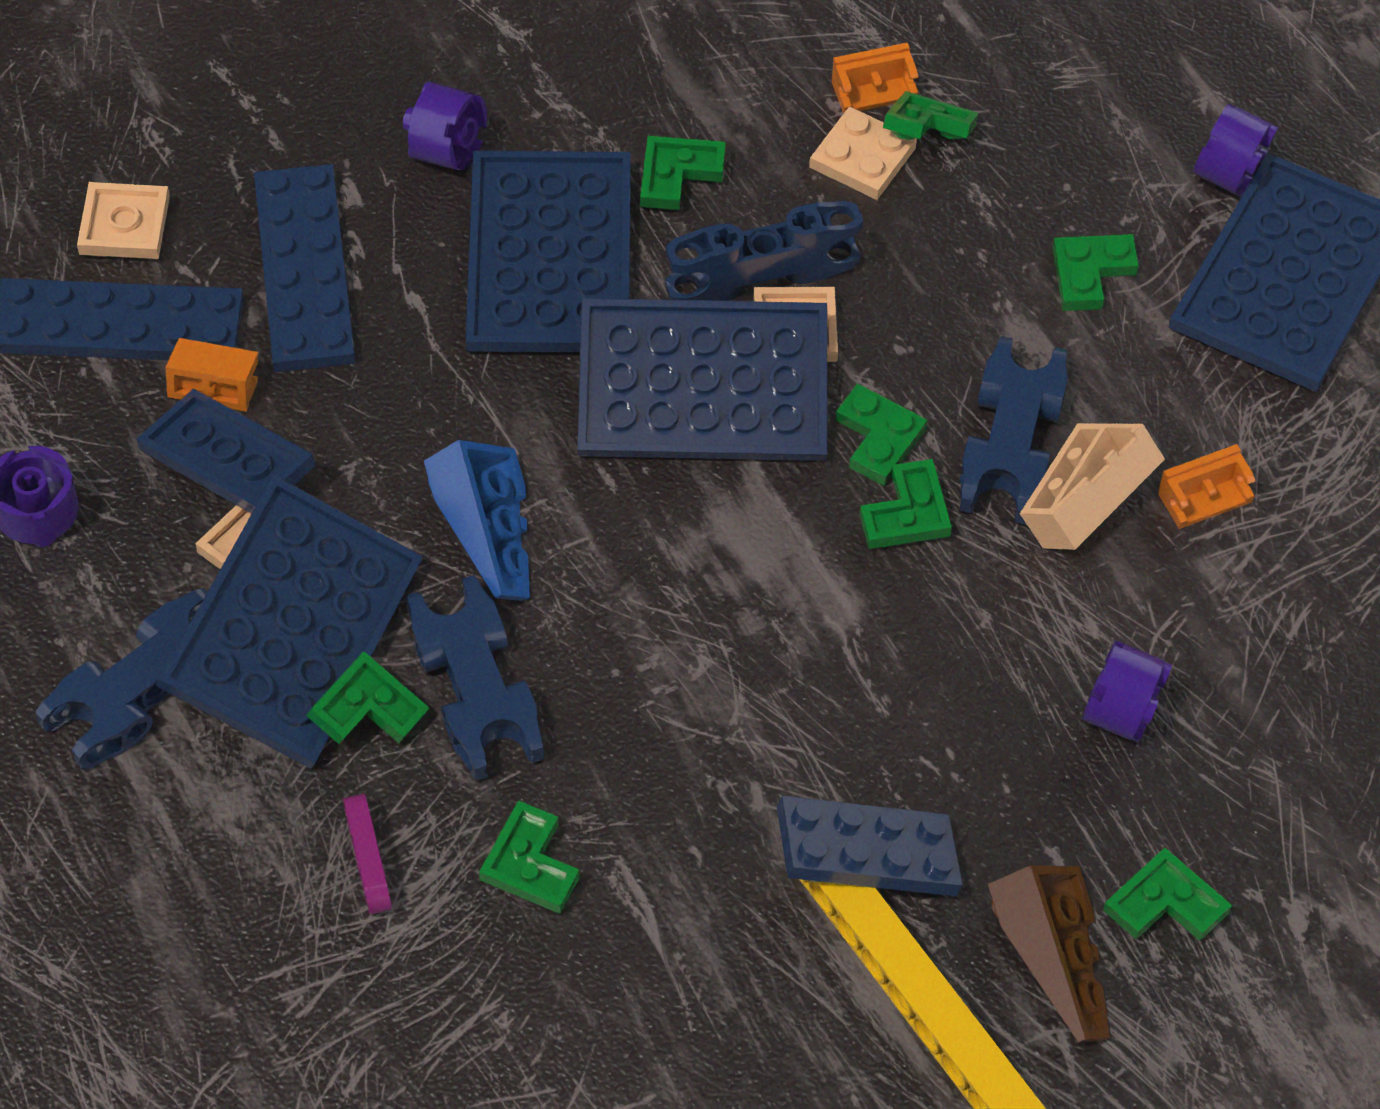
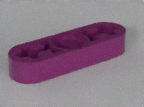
(367, 854)

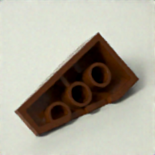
(1047, 921)

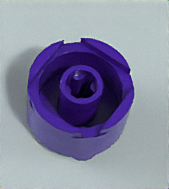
(445, 126)
(1235, 149)
(36, 496)
(1126, 691)

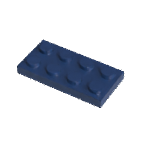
(223, 450)
(868, 846)

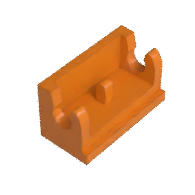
(874, 77)
(213, 370)
(1207, 486)

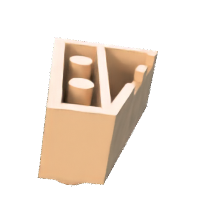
(1089, 481)

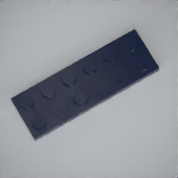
(303, 268)
(113, 318)

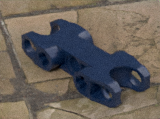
(787, 249)
(1019, 401)
(124, 693)
(484, 705)

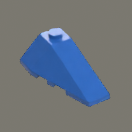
(481, 498)

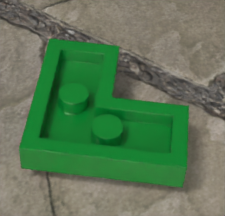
(916, 114)
(676, 159)
(1085, 260)
(888, 430)
(917, 513)
(370, 692)
(519, 863)
(1167, 887)

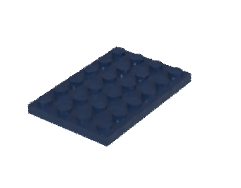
(541, 242)
(1286, 273)
(703, 379)
(288, 618)

